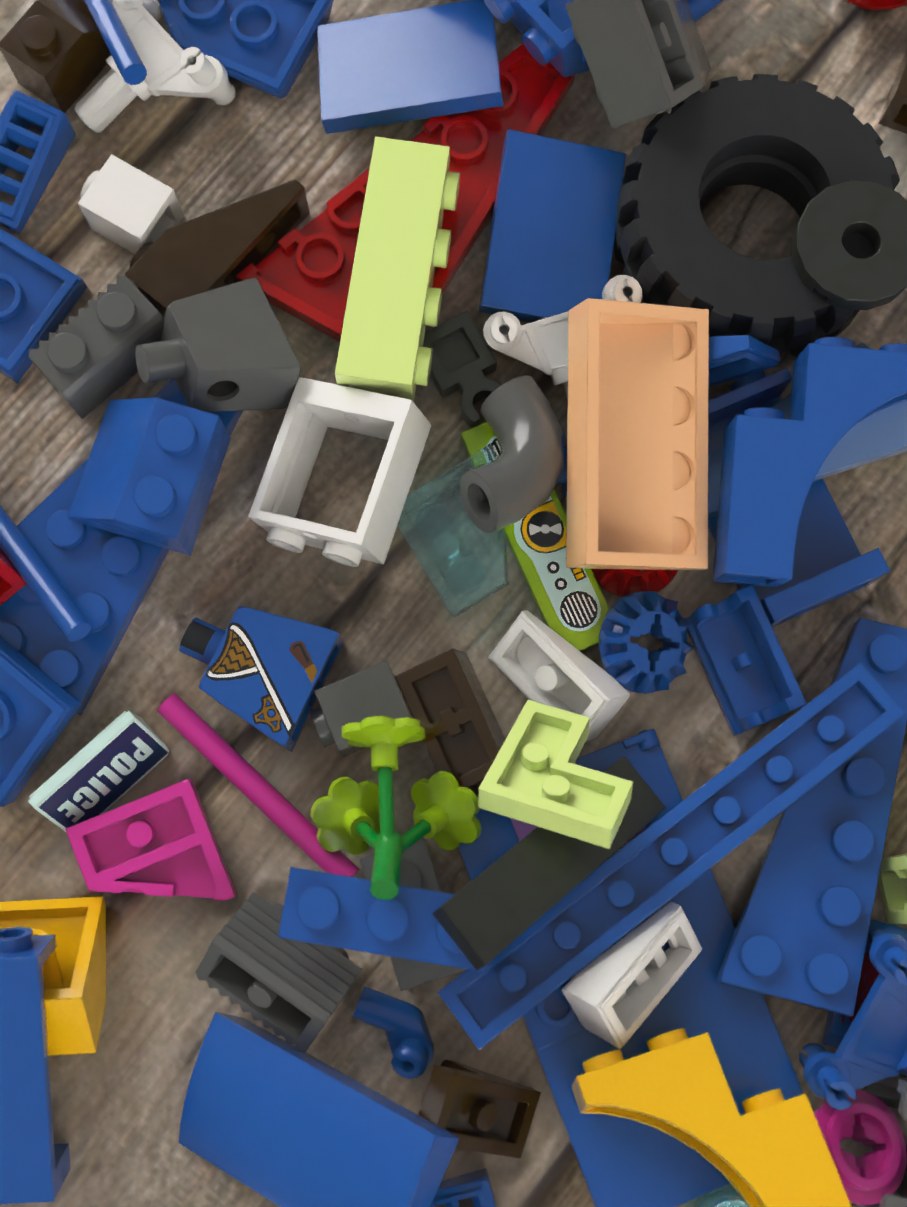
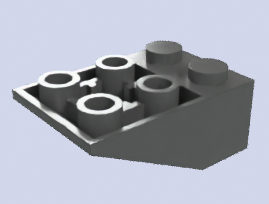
(639, 54)

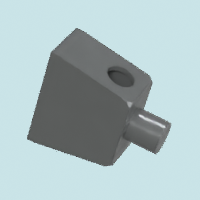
(223, 351)

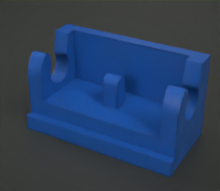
(744, 661)

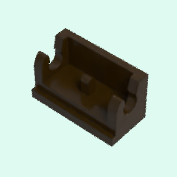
(455, 714)

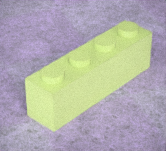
(395, 268)

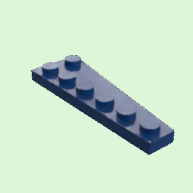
(820, 873)

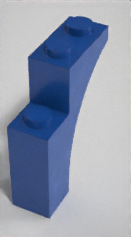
(775, 459)

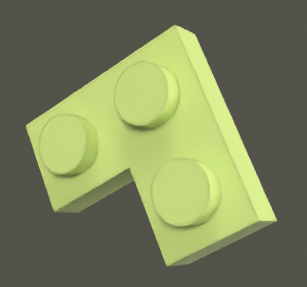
(543, 786)

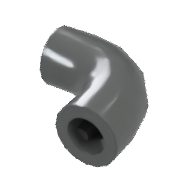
(528, 461)

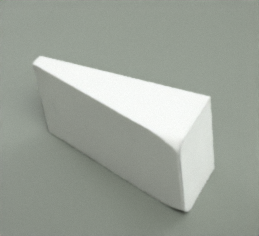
(557, 673)

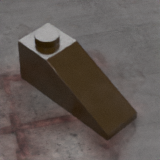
(216, 245)

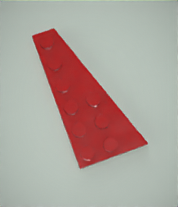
(314, 265)

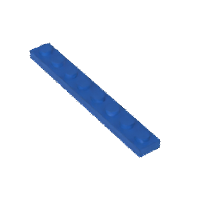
(673, 854)

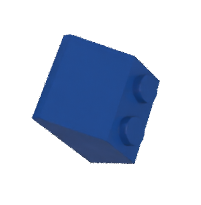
(152, 472)

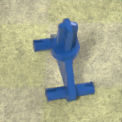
(877, 1036)

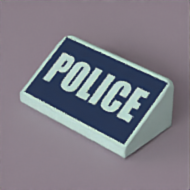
(100, 772)

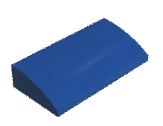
(304, 1127)

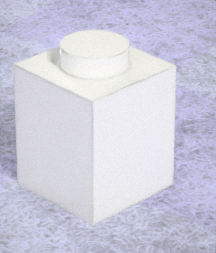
(128, 205)

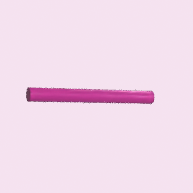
(253, 785)

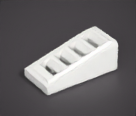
(619, 987)

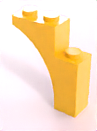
(678, 1087)

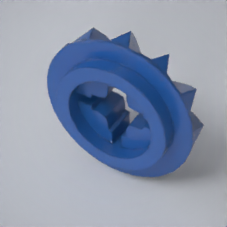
(632, 665)

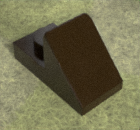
(480, 1108)

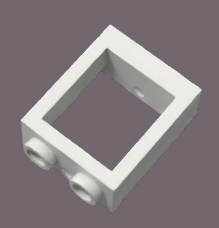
(309, 414)

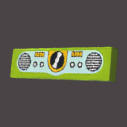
(565, 597)

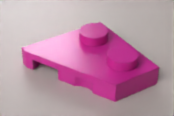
(153, 848)

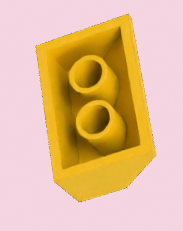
(74, 971)

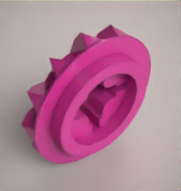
(873, 1124)

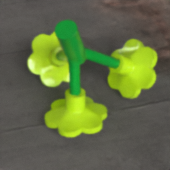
(363, 813)

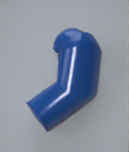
(404, 1029)

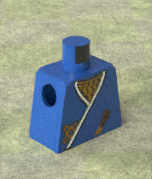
(264, 668)

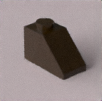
(55, 51)

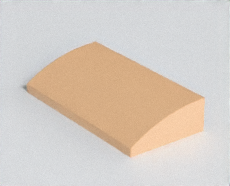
(637, 436)

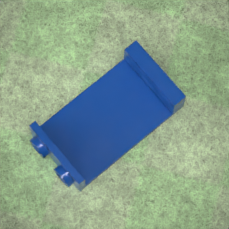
(825, 554)
(29, 1160)

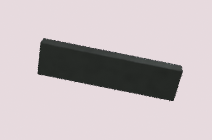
(534, 878)

